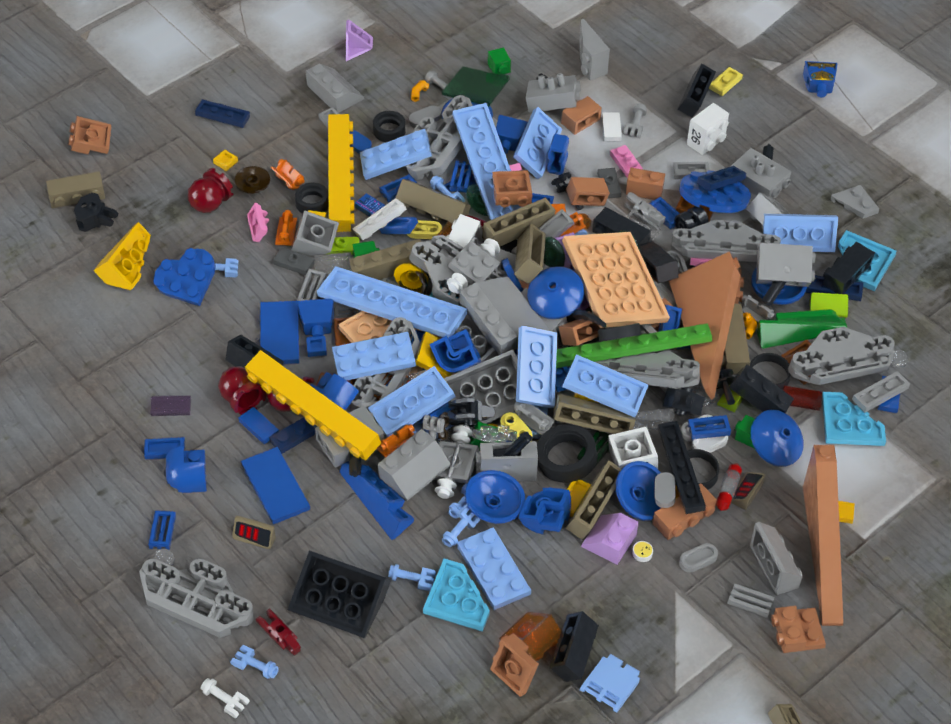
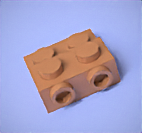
(89, 136)
(512, 188)
(797, 629)
(514, 664)

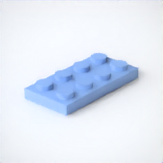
(535, 143)
(395, 154)
(803, 230)
(374, 356)
(536, 367)
(605, 386)
(412, 401)
(493, 568)

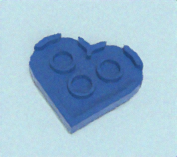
(187, 277)

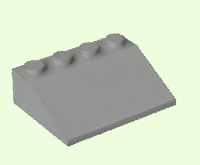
(499, 312)
(490, 382)

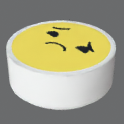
(642, 551)

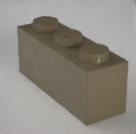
(70, 189)

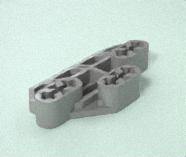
(443, 141)
(719, 238)
(440, 272)
(837, 351)
(657, 369)
(374, 383)
(199, 586)

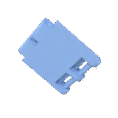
(611, 682)

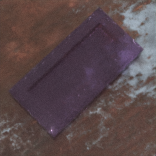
(170, 405)

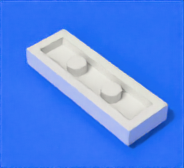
(379, 219)

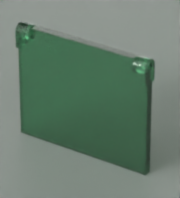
(476, 85)

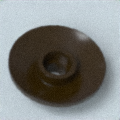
(252, 179)

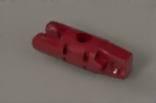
(280, 632)

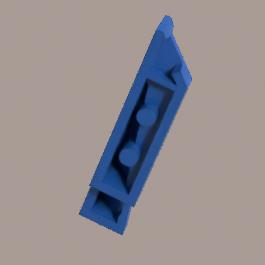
(379, 500)

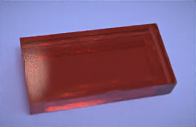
(804, 397)

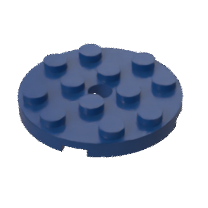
(722, 200)

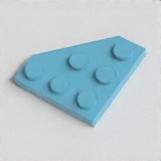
(881, 261)
(848, 423)
(456, 597)

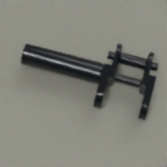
(561, 179)
(724, 382)

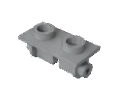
(758, 311)
(533, 417)

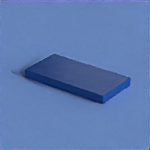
(280, 330)
(275, 485)

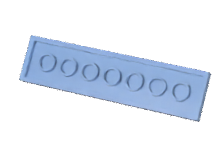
(483, 152)
(392, 302)

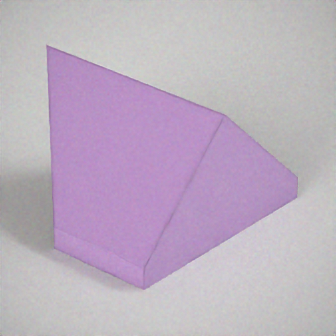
(356, 40)

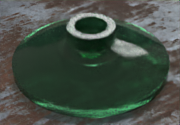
(475, 199)
(553, 253)

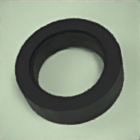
(571, 472)

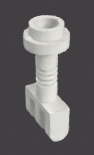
(232, 702)

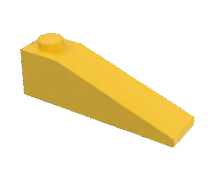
(123, 263)

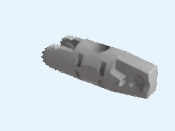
(644, 209)

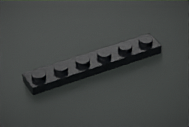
(681, 467)

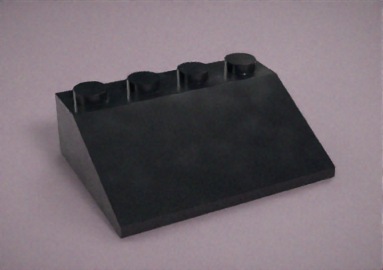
(338, 594)

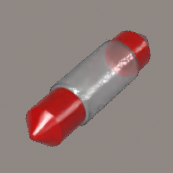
(728, 487)

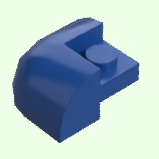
(456, 352)
(336, 389)
(186, 470)
(546, 510)

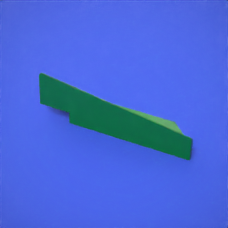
(797, 327)

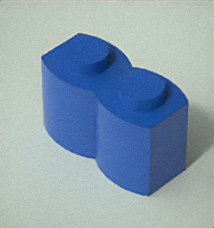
(558, 154)

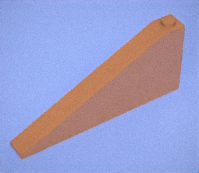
(709, 296)
(822, 514)

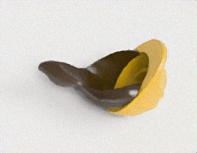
(411, 278)

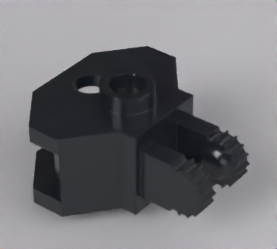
(94, 213)
(684, 401)
(469, 412)

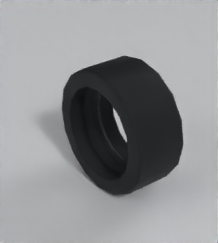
(388, 117)
(312, 189)

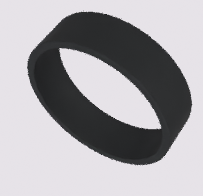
(619, 332)
(771, 357)
(698, 453)

